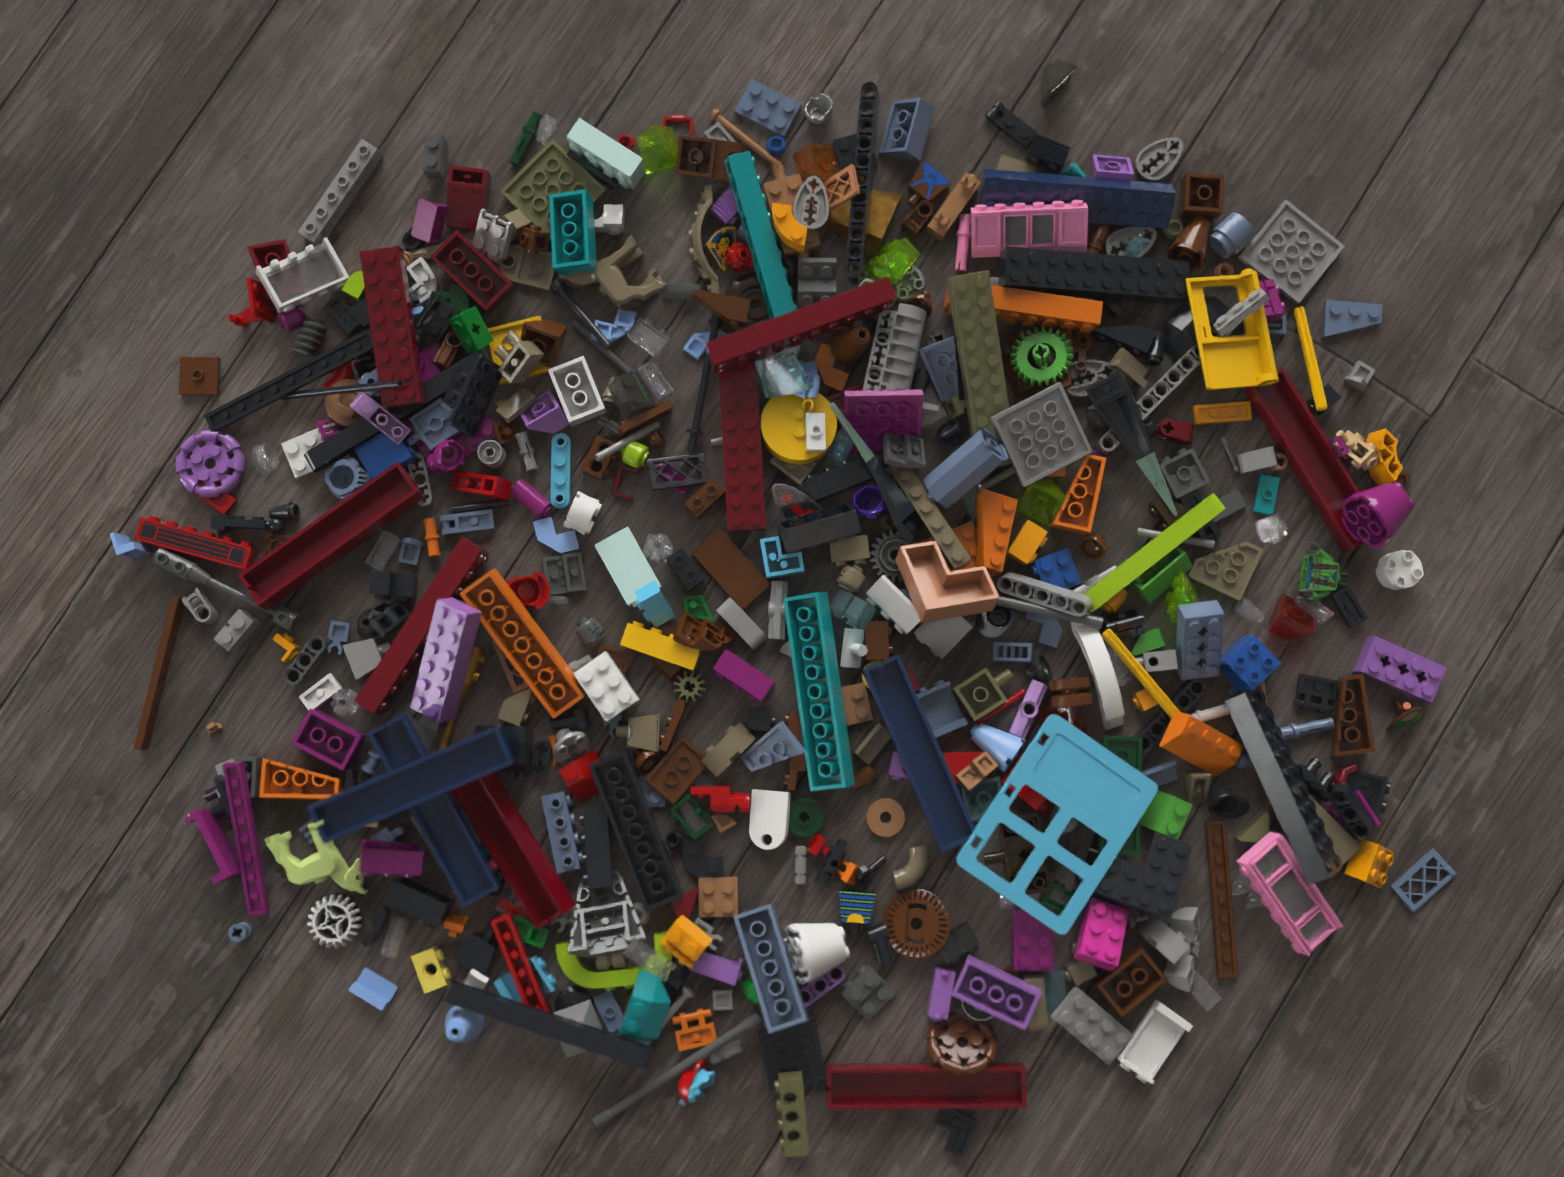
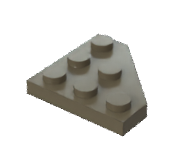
(1227, 569)

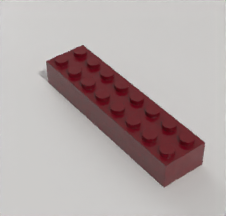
(392, 325)

